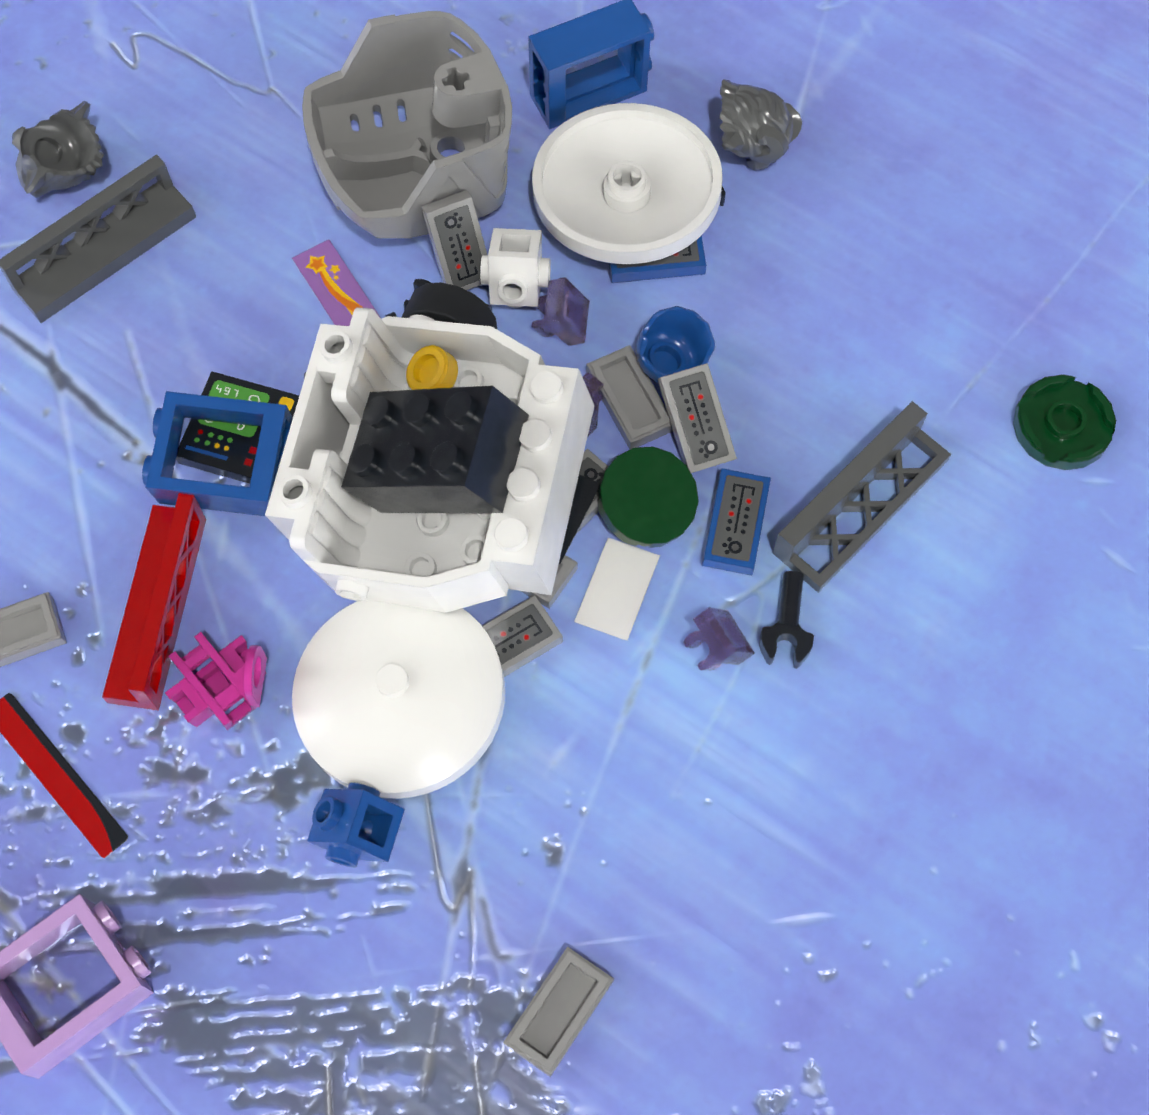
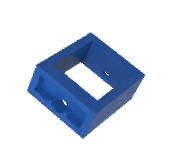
(582, 39)
(167, 429)

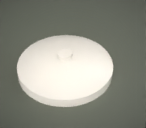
(627, 183)
(398, 697)

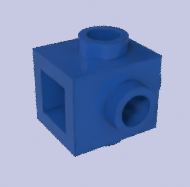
(355, 825)

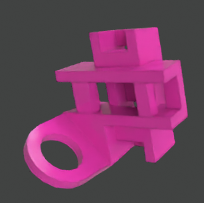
(211, 690)

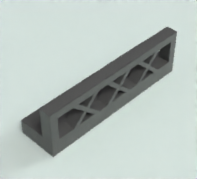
(99, 244)
(848, 484)

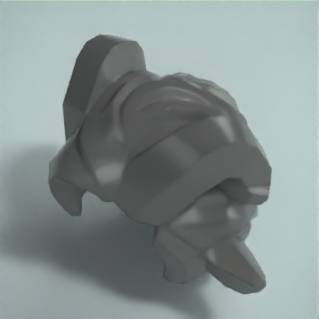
(756, 123)
(57, 151)

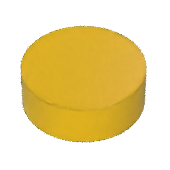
(431, 369)

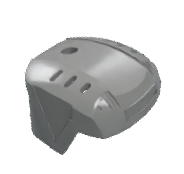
(448, 102)

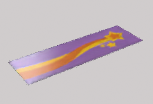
(332, 282)

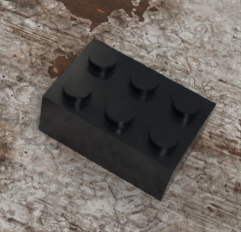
(436, 450)

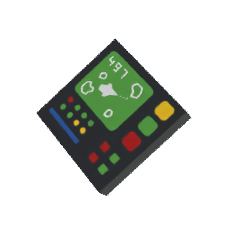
(224, 446)

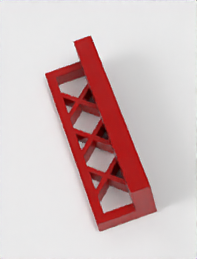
(155, 605)

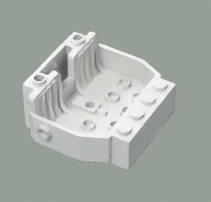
(428, 557)

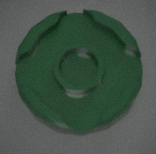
(1064, 422)
(647, 497)

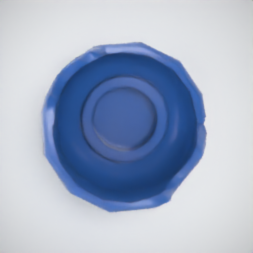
(674, 342)

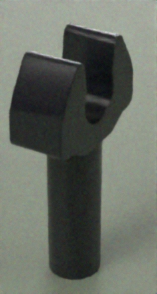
(788, 623)

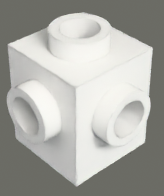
(515, 267)

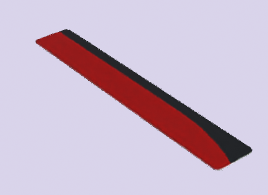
(59, 778)

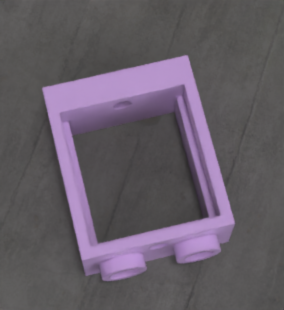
(17, 1034)

